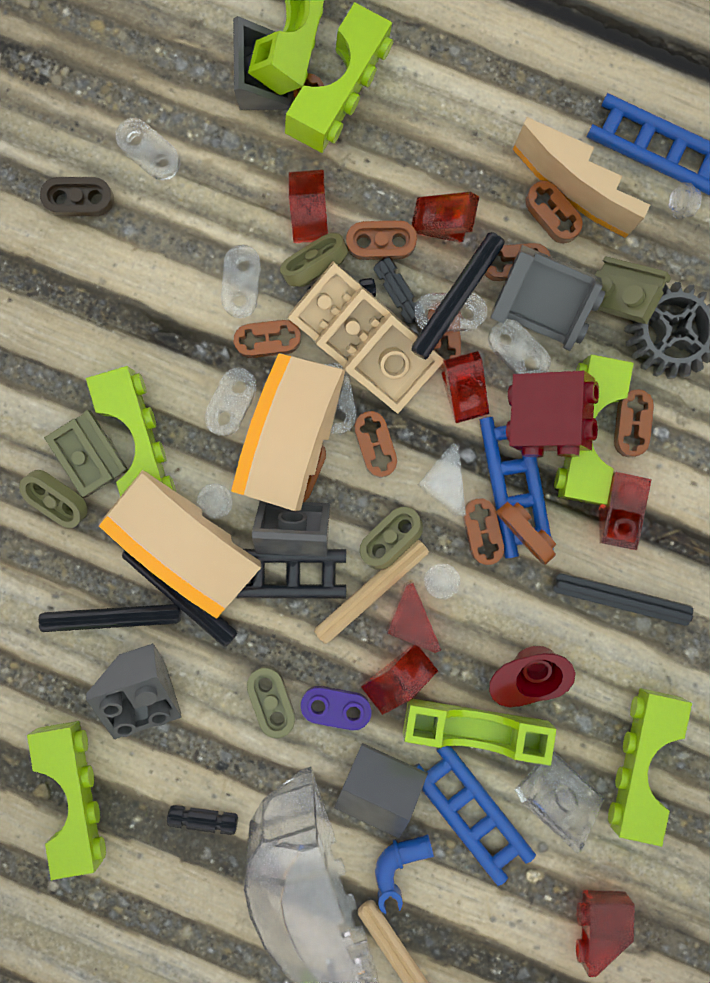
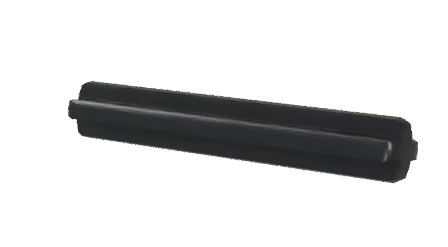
(457, 295)
(623, 599)
(109, 618)
(217, 628)

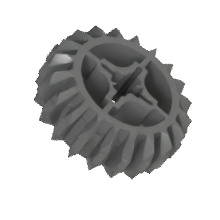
(685, 337)

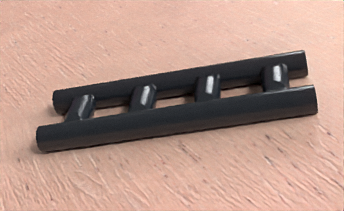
(293, 589)

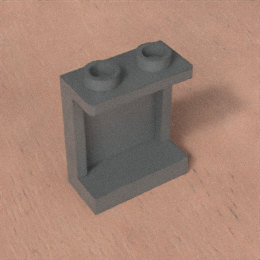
(548, 297)

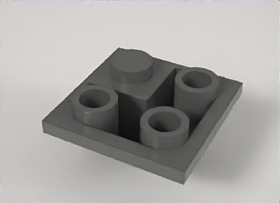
(134, 693)

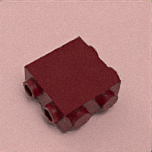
(552, 413)

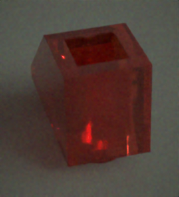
(624, 514)
(606, 928)

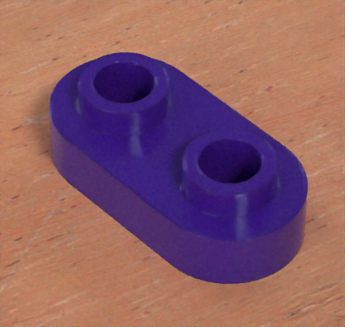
(336, 707)

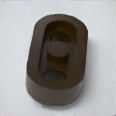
(79, 195)

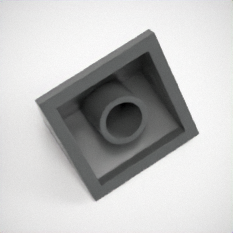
(248, 90)
(290, 531)
(381, 791)

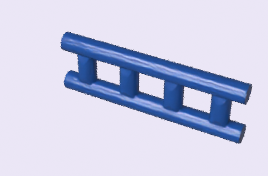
(638, 150)
(498, 470)
(494, 818)

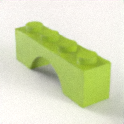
(284, 56)
(319, 111)
(120, 396)
(587, 476)
(656, 722)
(502, 733)
(61, 755)

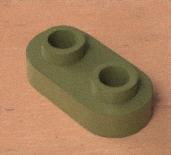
(313, 260)
(53, 498)
(389, 536)
(270, 701)

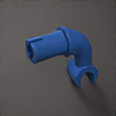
(395, 857)

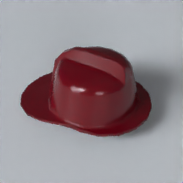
(532, 677)

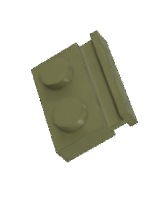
(631, 289)
(86, 454)

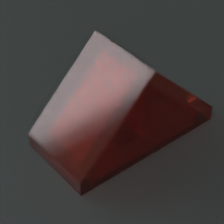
(307, 205)
(411, 621)
(400, 679)

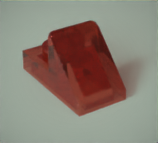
(446, 215)
(466, 386)

